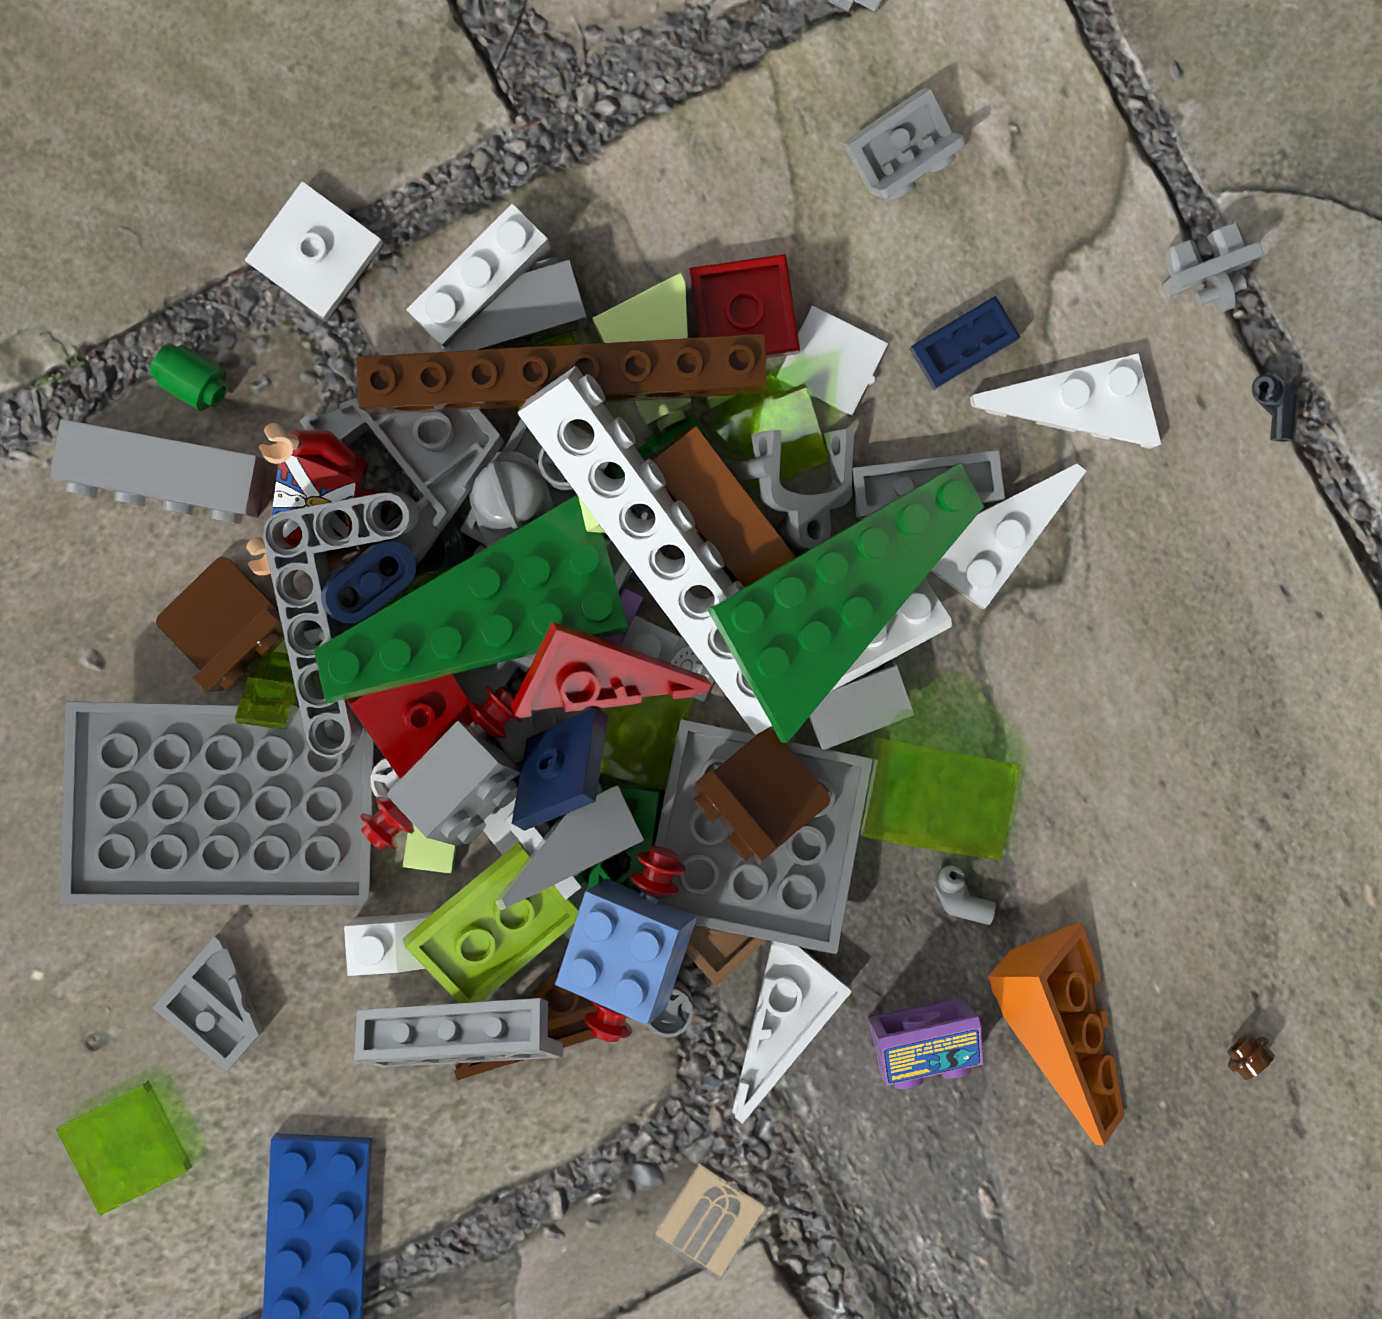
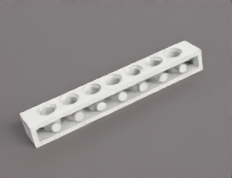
(640, 540)

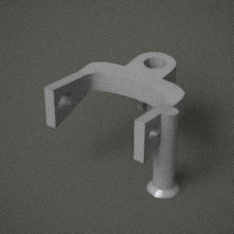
(807, 516)

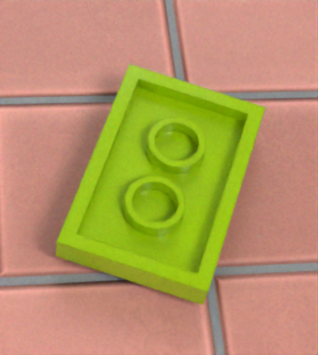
(475, 945)

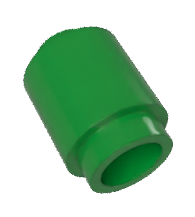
(189, 376)

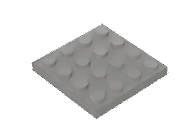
(800, 887)

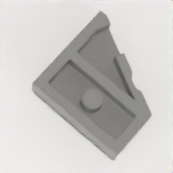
(212, 1006)

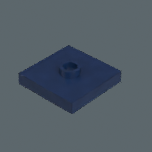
(560, 769)

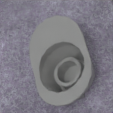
(508, 495)

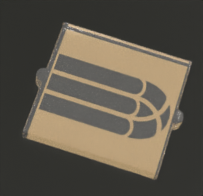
(709, 1222)

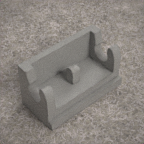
(861, 706)

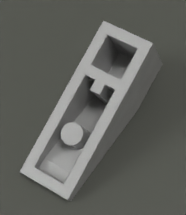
(529, 309)
(574, 845)

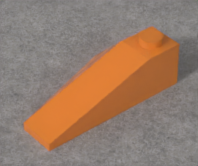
(1054, 1012)

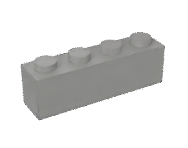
(158, 469)

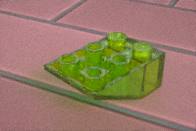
(938, 799)

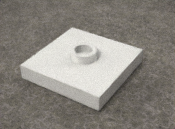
(314, 251)

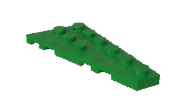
(822, 609)
(482, 610)

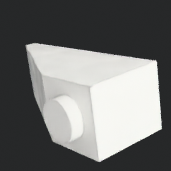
(377, 944)

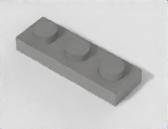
(883, 483)

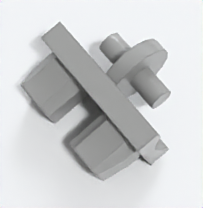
(1230, 254)

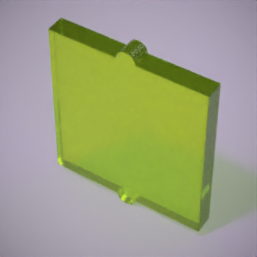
(794, 415)

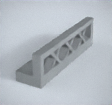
(455, 1033)

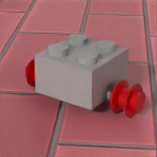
(453, 782)

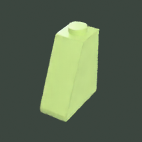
(651, 315)

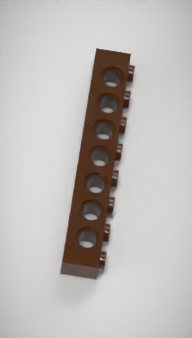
(514, 374)

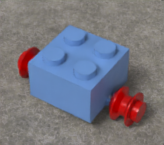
(628, 947)

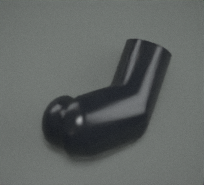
(1280, 403)

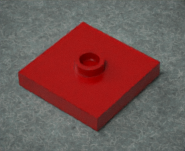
(747, 300)
(411, 718)

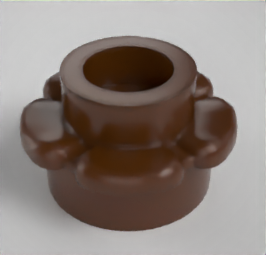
(1250, 1056)

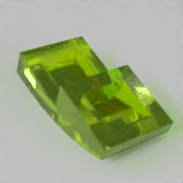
(270, 696)

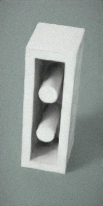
(479, 275)

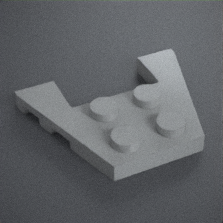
(435, 449)

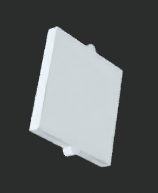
(833, 360)

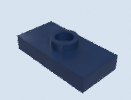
(964, 342)

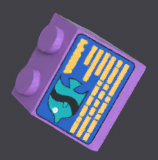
(927, 1042)

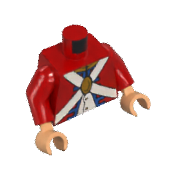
(311, 472)

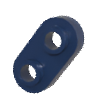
(367, 583)

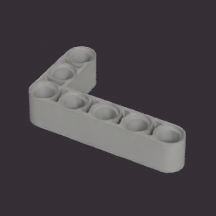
(298, 609)

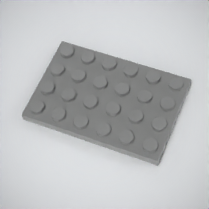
(209, 809)

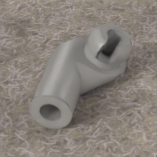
(956, 898)

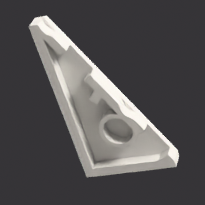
(1094, 399)
(1002, 536)
(791, 1009)

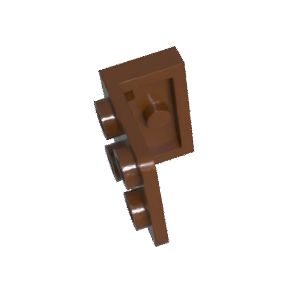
(222, 625)
(761, 796)

